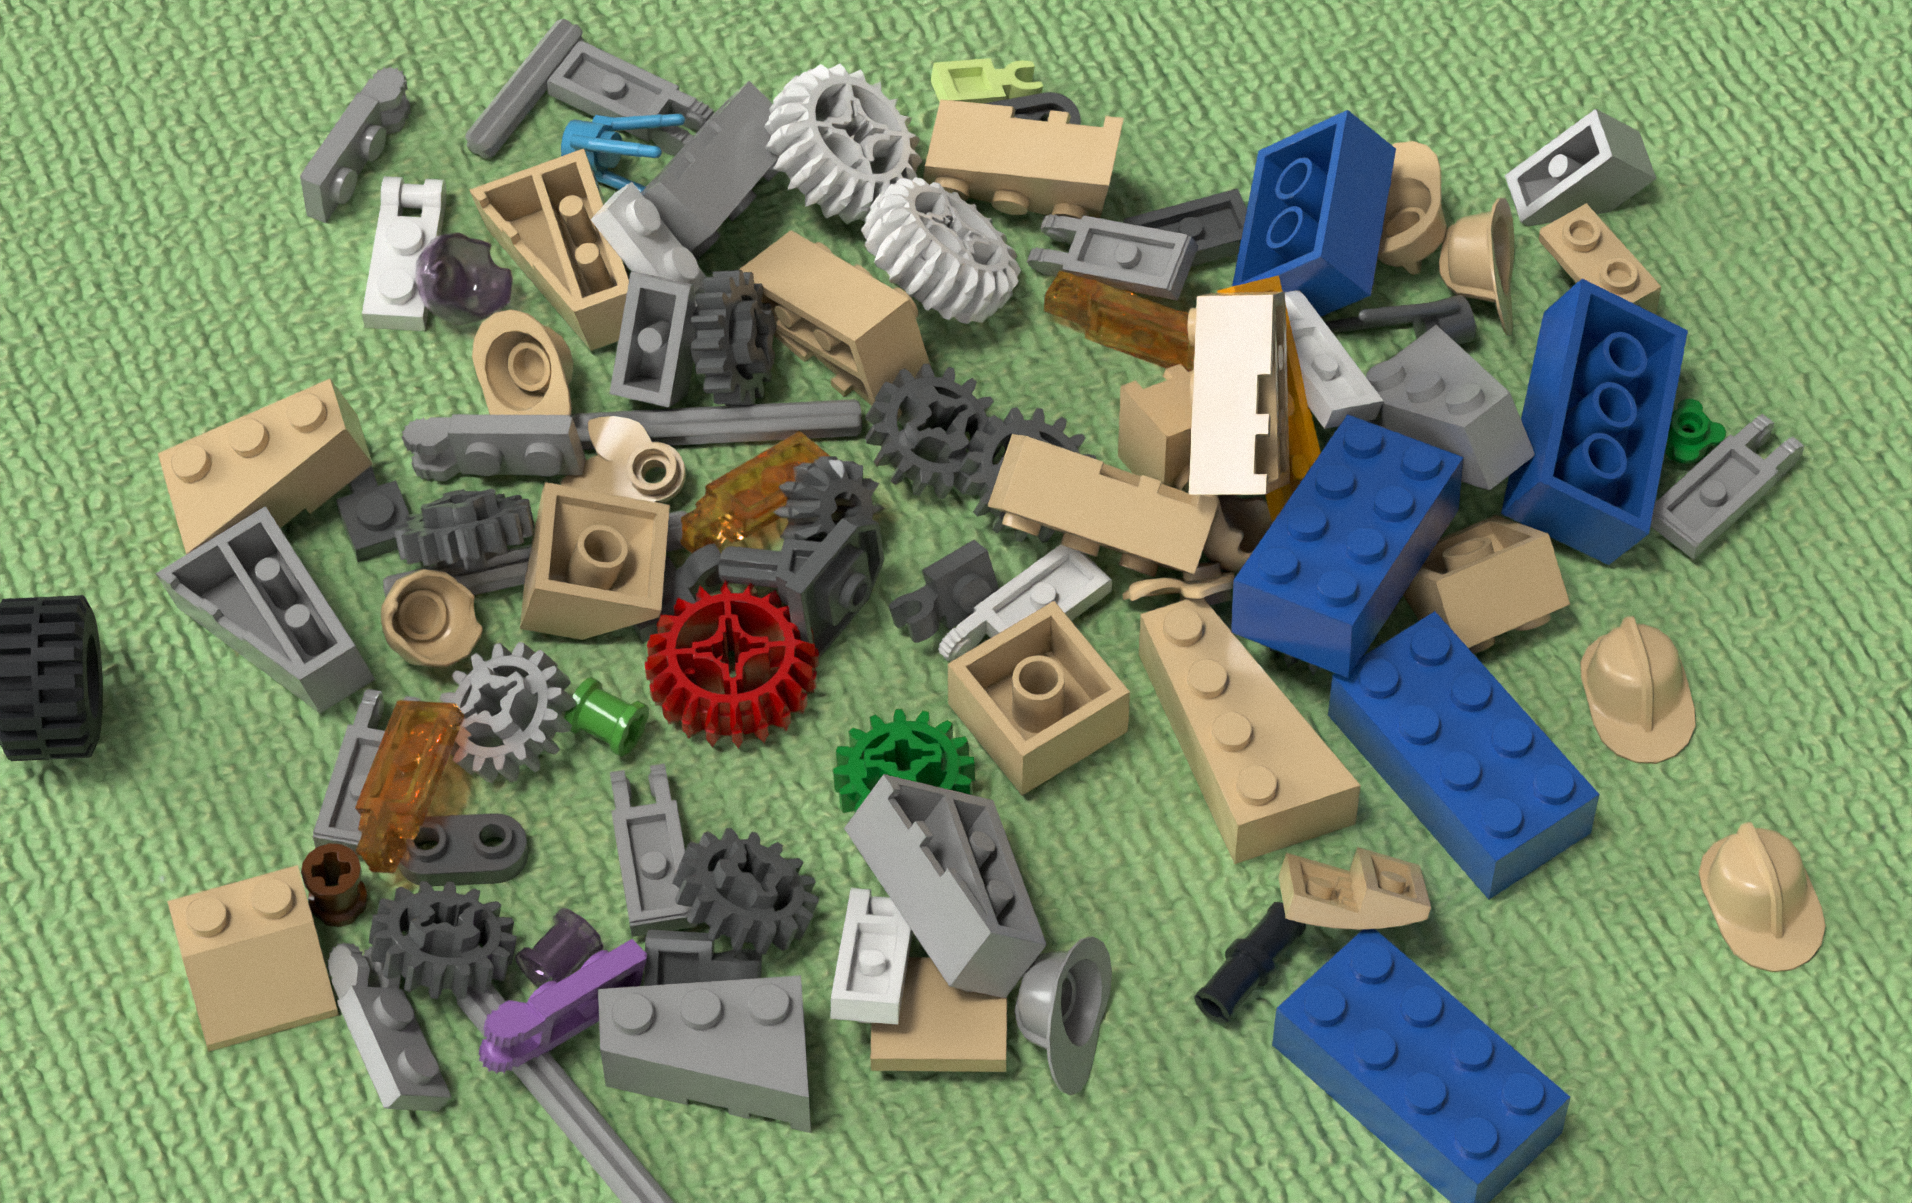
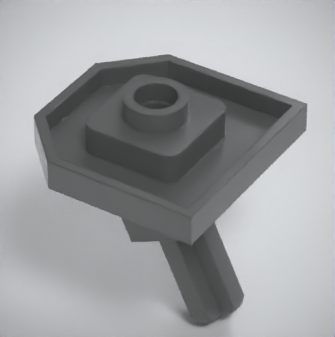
(817, 580)

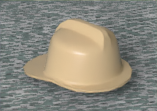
(1413, 213)
(1480, 258)
(522, 366)
(1638, 693)
(1762, 899)

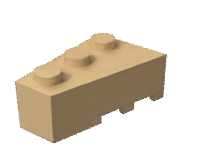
(548, 232)
(1157, 428)

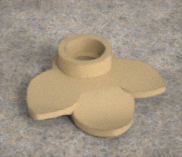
(624, 459)
(1206, 583)

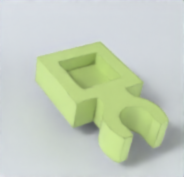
(982, 83)

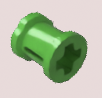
(607, 717)

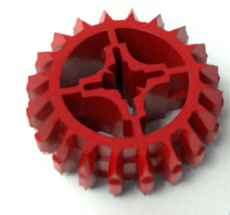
(691, 665)

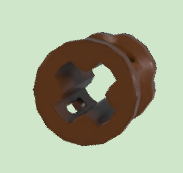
(331, 866)

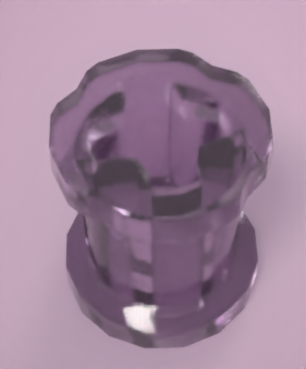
(559, 949)

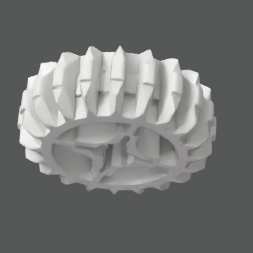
(840, 140)
(941, 250)

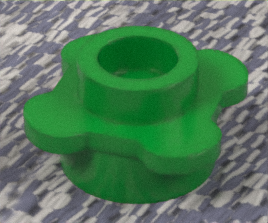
(1692, 447)

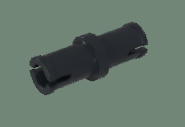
(1248, 964)

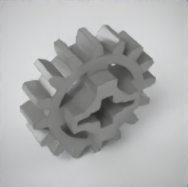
(509, 711)

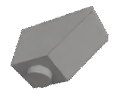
(1589, 163)
(655, 341)

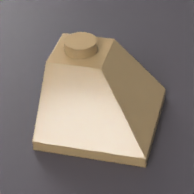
(594, 563)

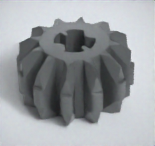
(825, 495)

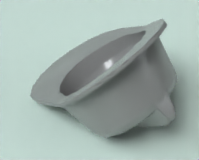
(1063, 1008)

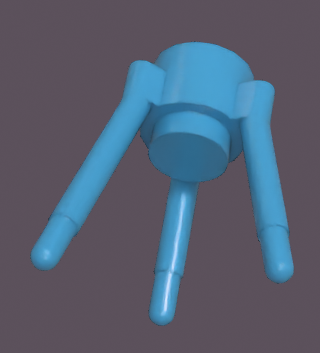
(606, 146)

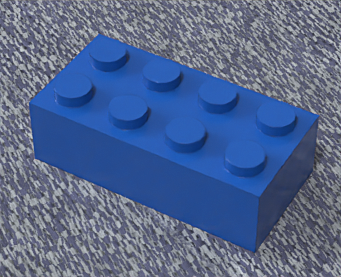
(1596, 422)
(1346, 545)
(1463, 755)
(1419, 1070)

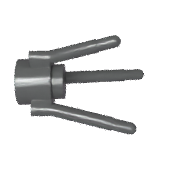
(1449, 314)

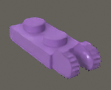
(557, 1009)

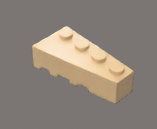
(1244, 740)

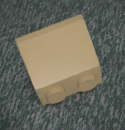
(1489, 581)
(252, 958)

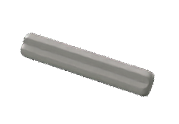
(522, 90)

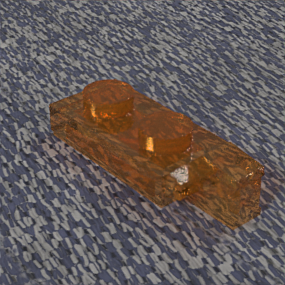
(1122, 320)
(747, 495)
(404, 779)

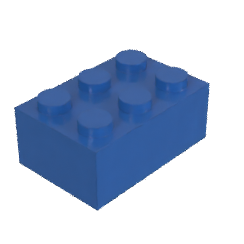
(1318, 212)

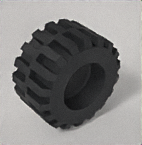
(49, 678)

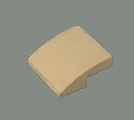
(1371, 895)
(941, 1027)

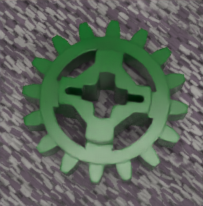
(903, 751)

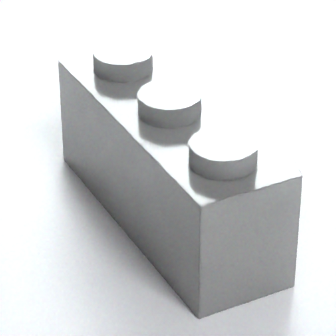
(715, 171)
(1453, 404)
(269, 610)
(951, 881)
(711, 1045)

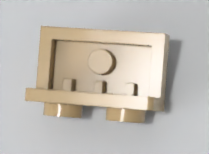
(1594, 253)

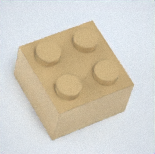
(1038, 697)

